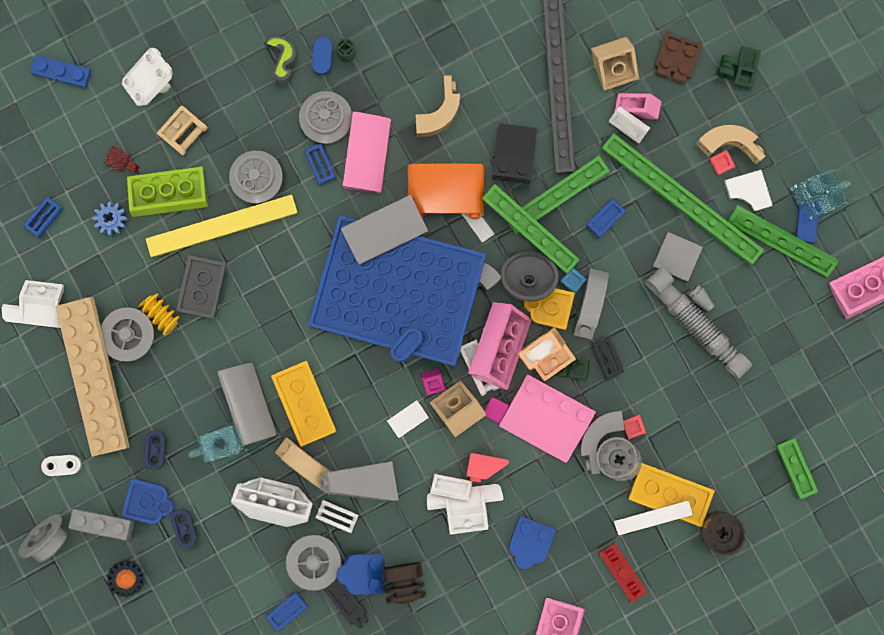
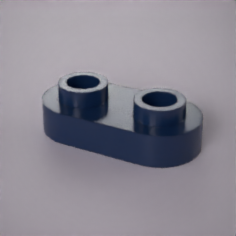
(153, 449)
(181, 529)

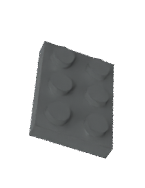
(201, 287)

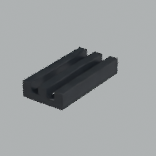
(607, 340)

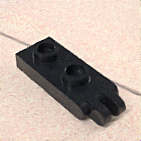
(346, 603)

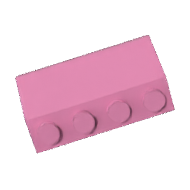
(500, 345)

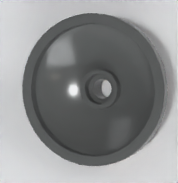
(530, 268)

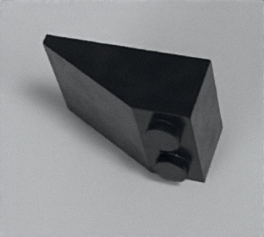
(514, 153)

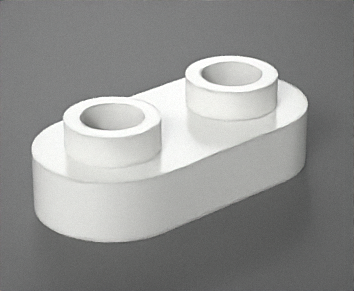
(61, 465)

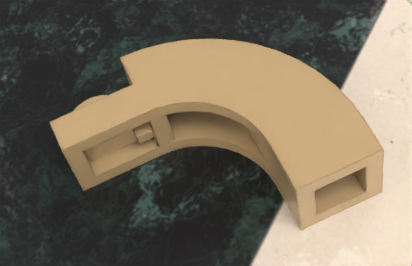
(438, 121)
(731, 135)
(301, 462)

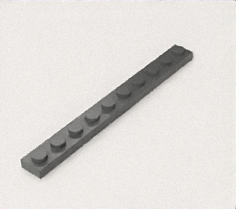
(558, 86)

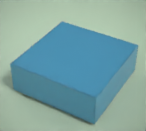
(573, 280)

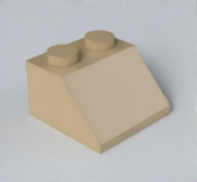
(615, 63)
(458, 408)

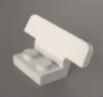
(36, 304)
(467, 515)

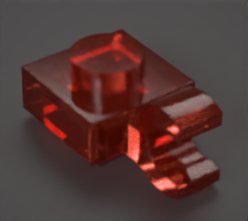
(119, 160)

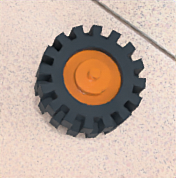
(125, 578)

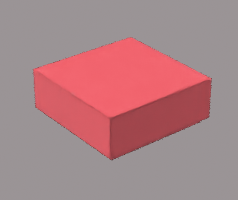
(722, 162)
(634, 427)

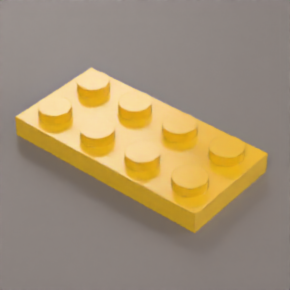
(303, 403)
(661, 489)

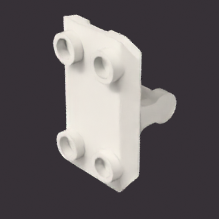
(148, 77)

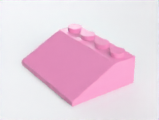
(547, 418)

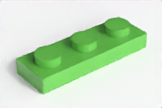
(797, 468)

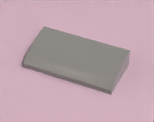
(384, 229)
(247, 403)

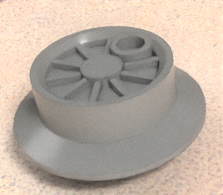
(325, 117)
(255, 176)
(127, 334)
(43, 539)
(313, 562)

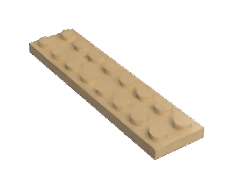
(92, 376)

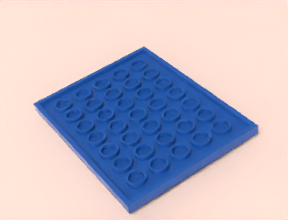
(408, 287)

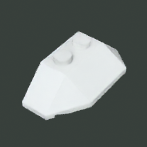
(272, 502)

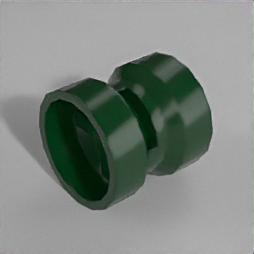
(346, 54)
(727, 67)

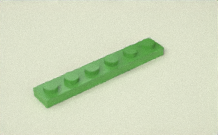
(565, 189)
(530, 228)
(782, 241)

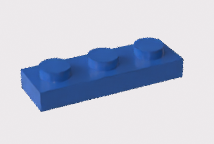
(60, 71)

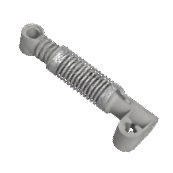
(681, 307)

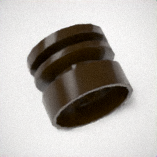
(728, 542)
(403, 582)

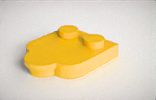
(553, 310)

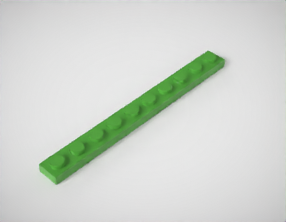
(682, 199)

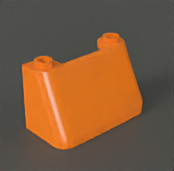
(447, 188)

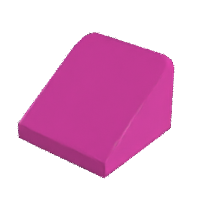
(432, 381)
(496, 410)

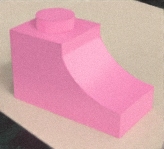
(639, 105)

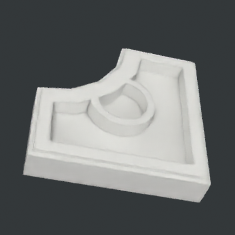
(750, 189)

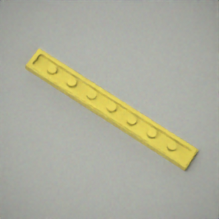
(221, 226)

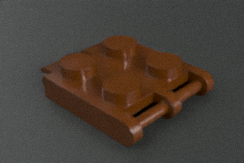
(677, 58)

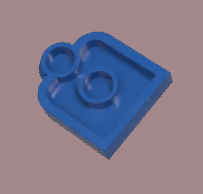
(147, 502)
(530, 542)
(362, 574)

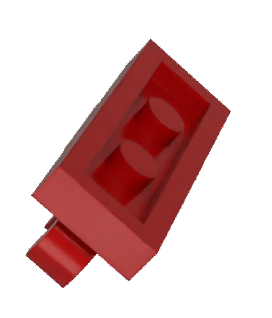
(622, 572)

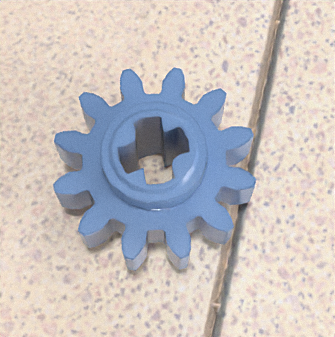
(110, 211)

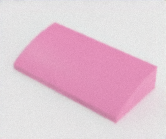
(366, 152)
(860, 289)
(560, 618)

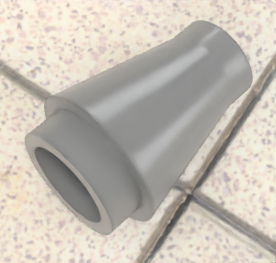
(700, 297)

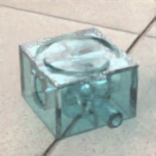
(820, 194)
(210, 447)

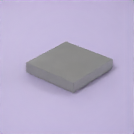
(677, 256)

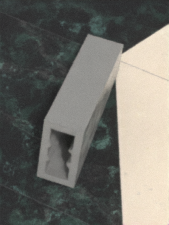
(364, 482)

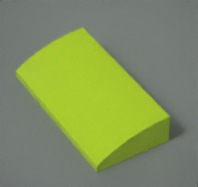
(167, 191)

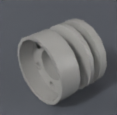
(608, 459)

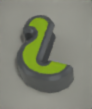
(286, 58)

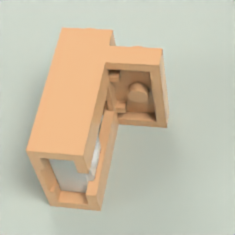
(547, 354)

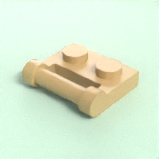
(177, 126)

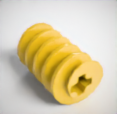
(159, 313)

